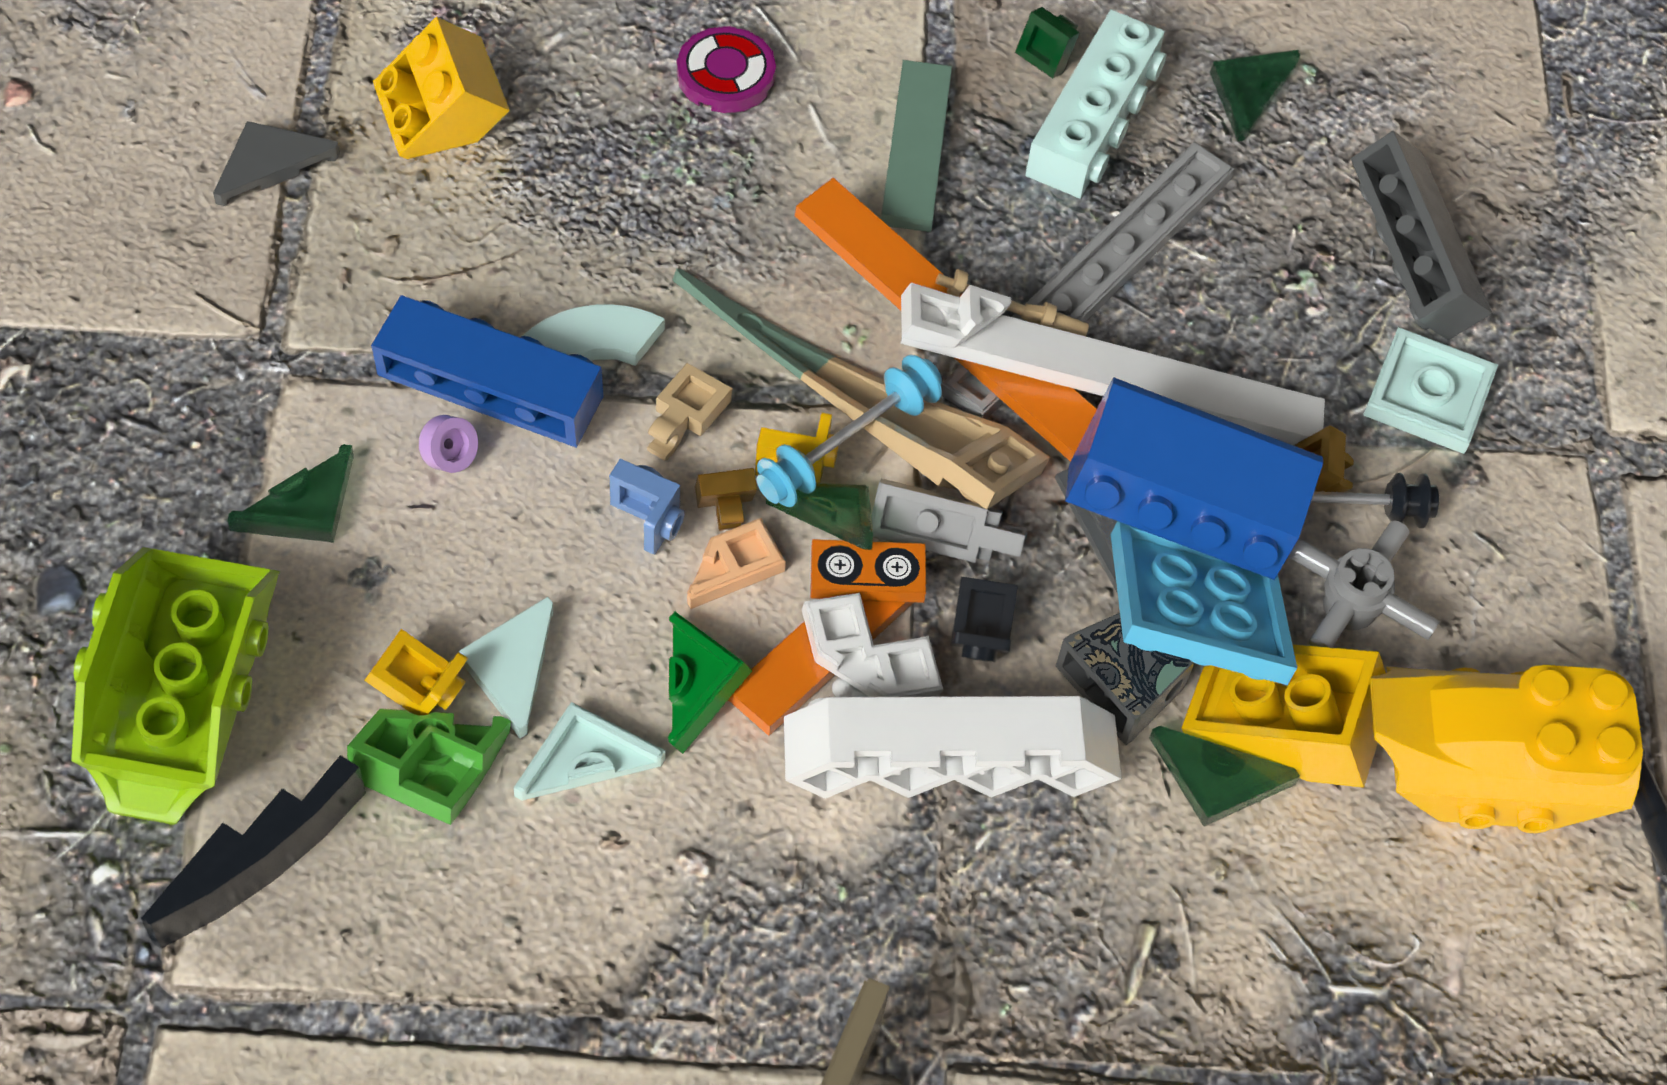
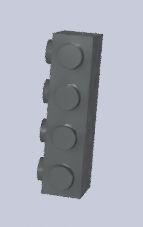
(1420, 237)

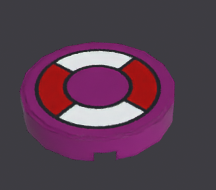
(726, 69)

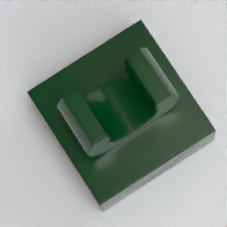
(1047, 41)

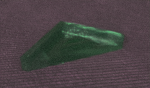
(1250, 85)
(302, 505)
(836, 509)
(1218, 777)

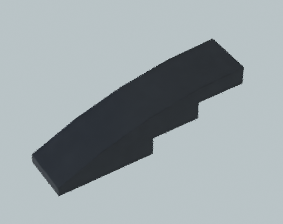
(239, 865)

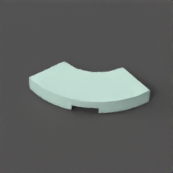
(601, 332)

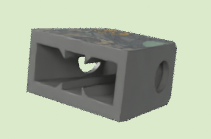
(1121, 676)

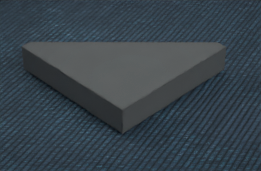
(269, 157)

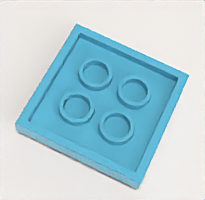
(1200, 607)

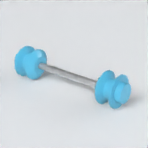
(794, 470)

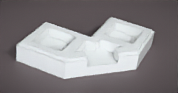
(845, 648)

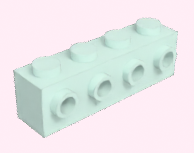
(1095, 104)

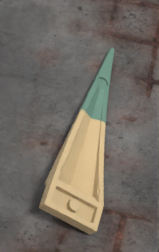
(941, 442)

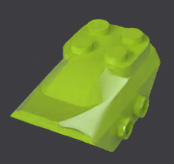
(167, 678)

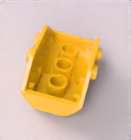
(1512, 746)

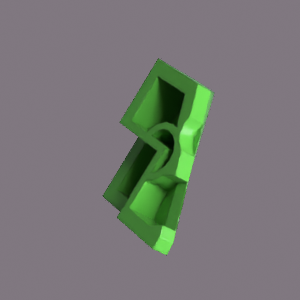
(426, 758)

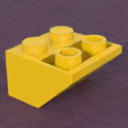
(440, 91)

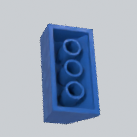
(1193, 478)

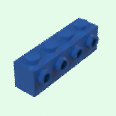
(488, 370)

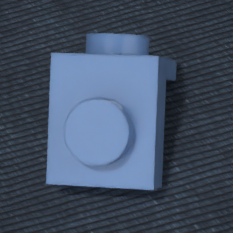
(649, 497)

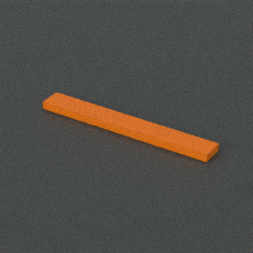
(893, 264)

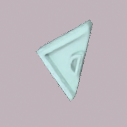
(510, 663)
(584, 752)

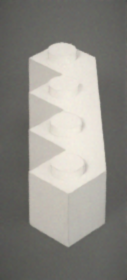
(936, 740)

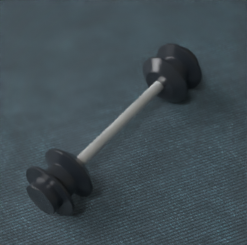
(1399, 500)

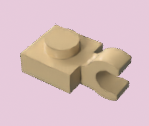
(689, 403)

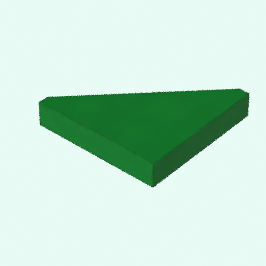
(699, 680)

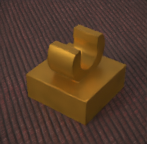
(1330, 445)
(726, 492)

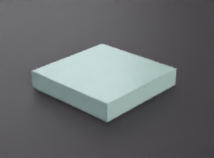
(1431, 390)

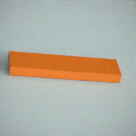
(791, 676)

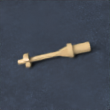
(1042, 315)

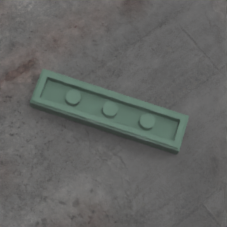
(916, 146)

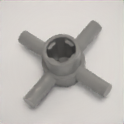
(1361, 588)

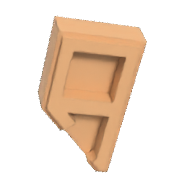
(734, 562)

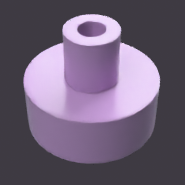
(448, 443)

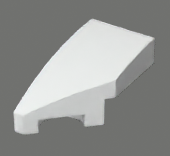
(948, 319)

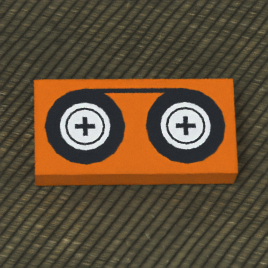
(882, 574)

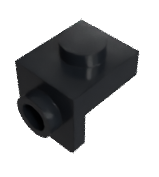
(983, 618)

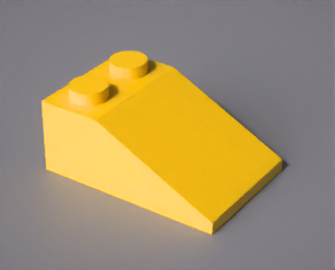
(1312, 724)

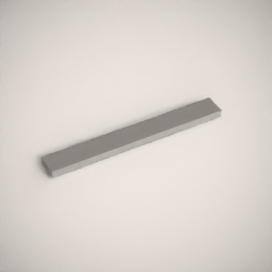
(1113, 255)

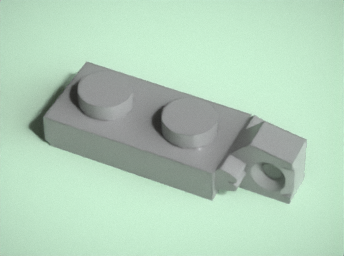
(942, 523)

